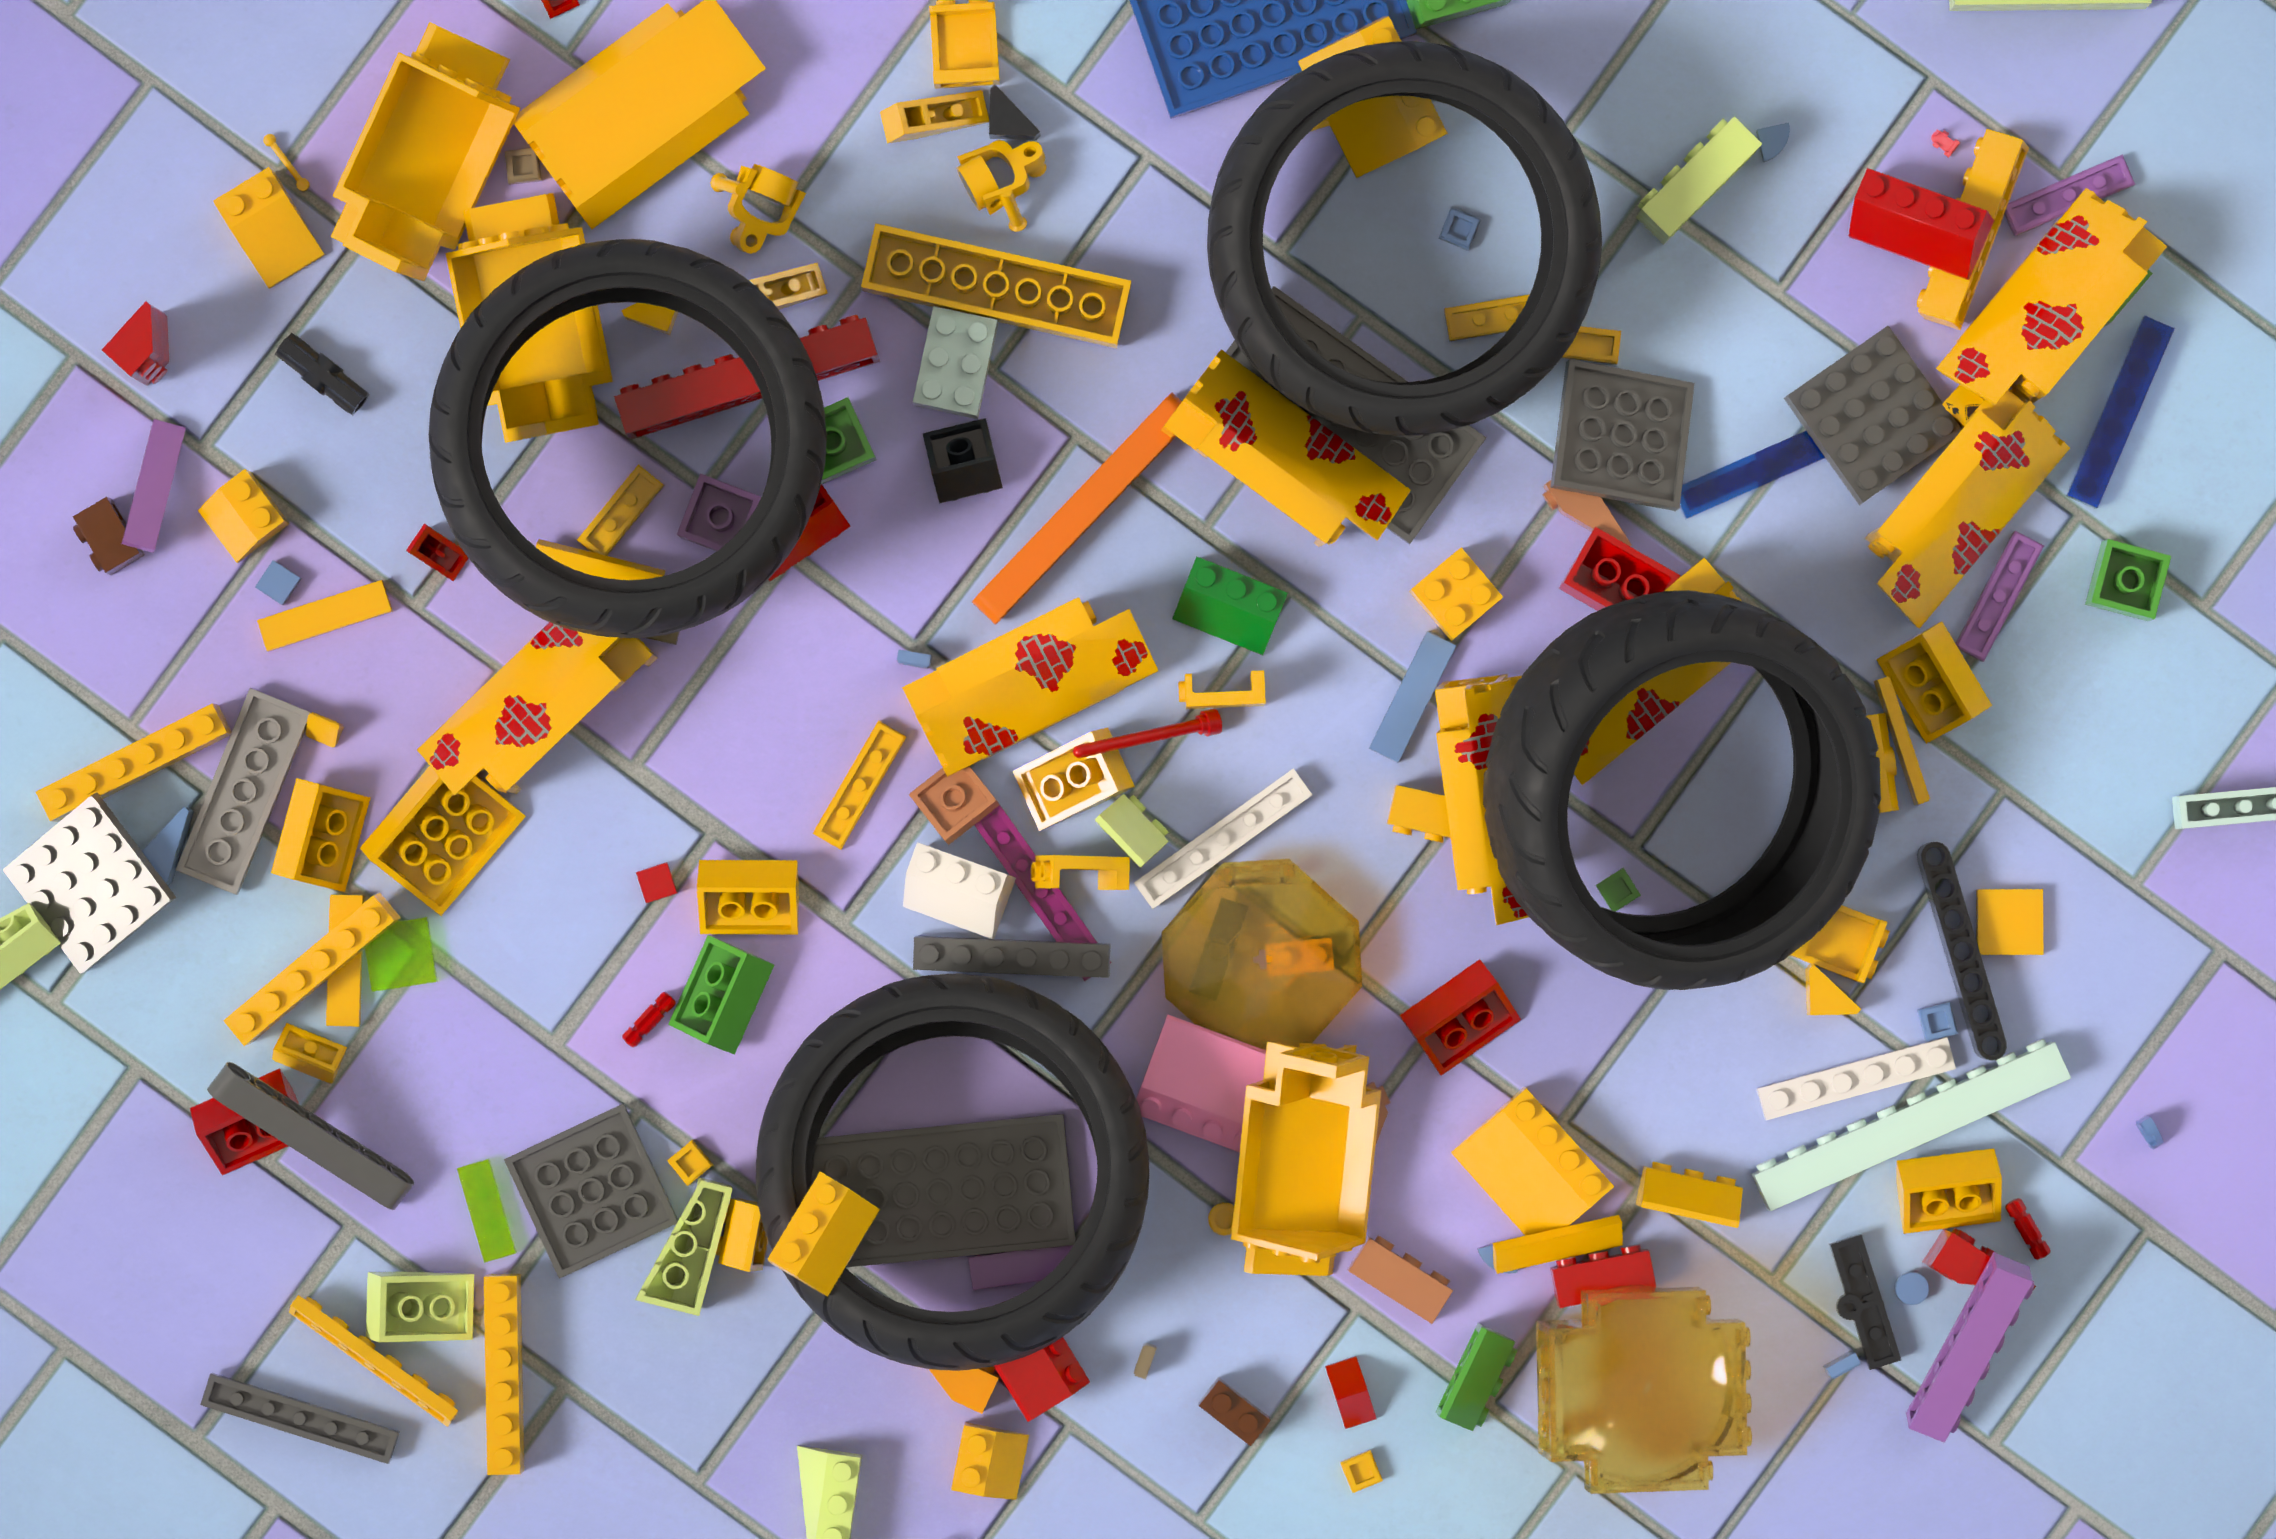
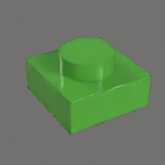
(1618, 890)

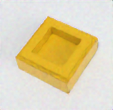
(690, 1162)
(1361, 1471)

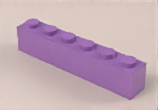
(1969, 1347)

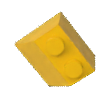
(242, 515)
(744, 1237)
(989, 1462)

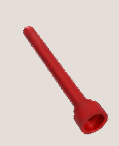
(1206, 723)

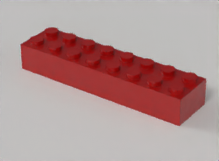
(731, 384)

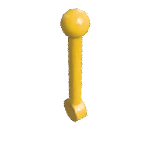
(302, 183)

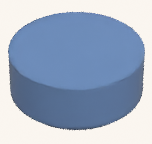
(1911, 1288)

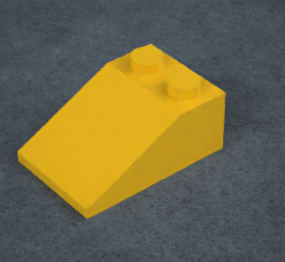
(269, 227)
(1067, 785)

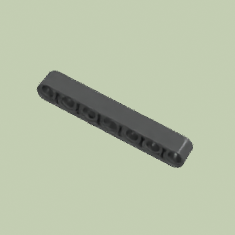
(310, 1135)

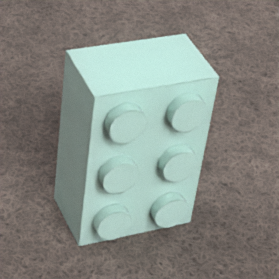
(955, 362)

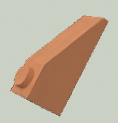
(1584, 510)

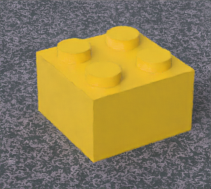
(1456, 594)

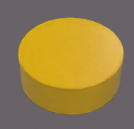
(1221, 1218)

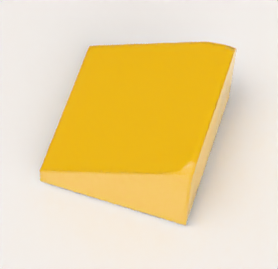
(323, 729)

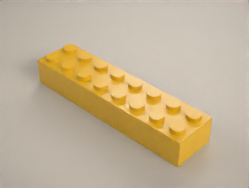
(996, 285)

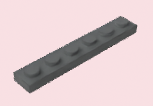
(1011, 956)
(300, 1418)

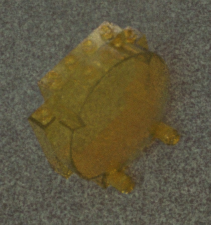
(1643, 1389)

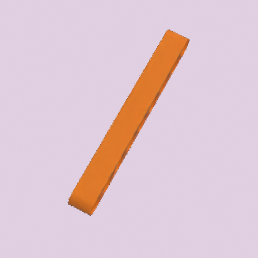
(1077, 514)

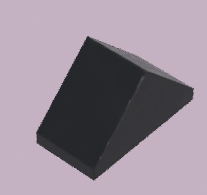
(1007, 120)

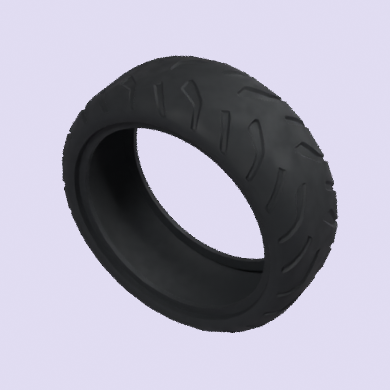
(1567, 222)
(636, 274)
(1800, 873)
(989, 1011)

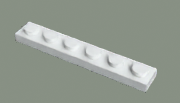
(1223, 838)
(1856, 1078)

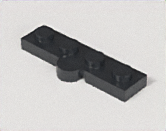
(1863, 1302)

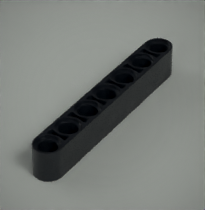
(1973, 963)

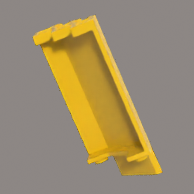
(641, 107)

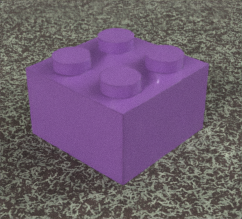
(716, 513)

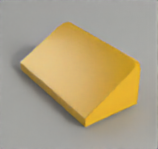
(309, 1053)

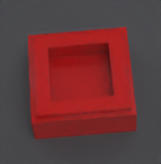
(656, 882)

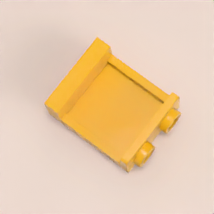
(964, 44)
(1250, 698)
(1112, 871)
(1846, 945)

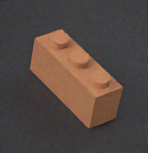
(1401, 1278)

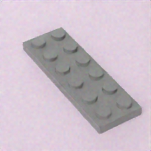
(243, 791)

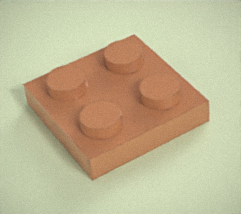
(954, 802)

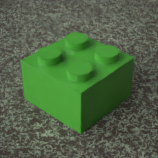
(846, 441)
(2128, 580)

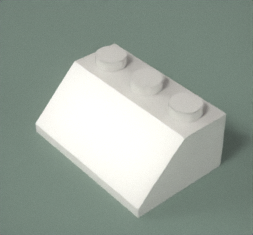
(956, 890)

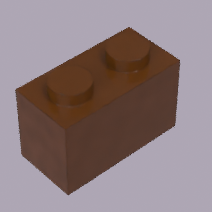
(103, 530)
(1234, 1411)

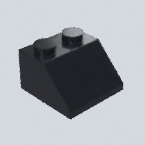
(962, 460)

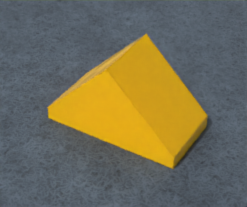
(651, 316)
(1824, 996)

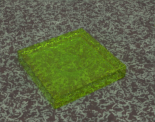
(402, 956)

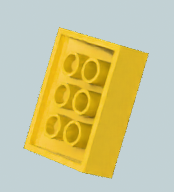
(1379, 127)
(439, 839)
(1532, 1166)

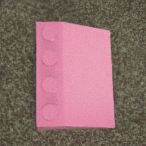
(1200, 1082)

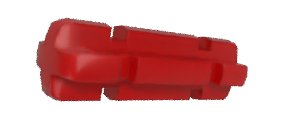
(649, 1019)
(2027, 1229)

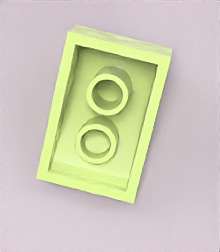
(1132, 830)
(419, 1306)

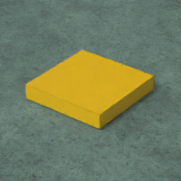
(2009, 921)

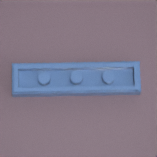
(1412, 696)

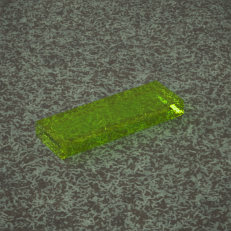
(486, 1210)

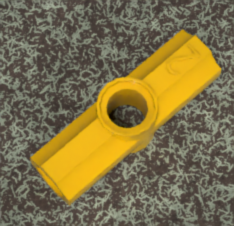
(1887, 764)

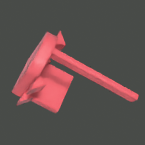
(1941, 140)

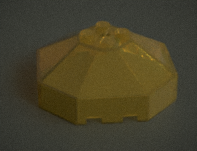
(1252, 909)

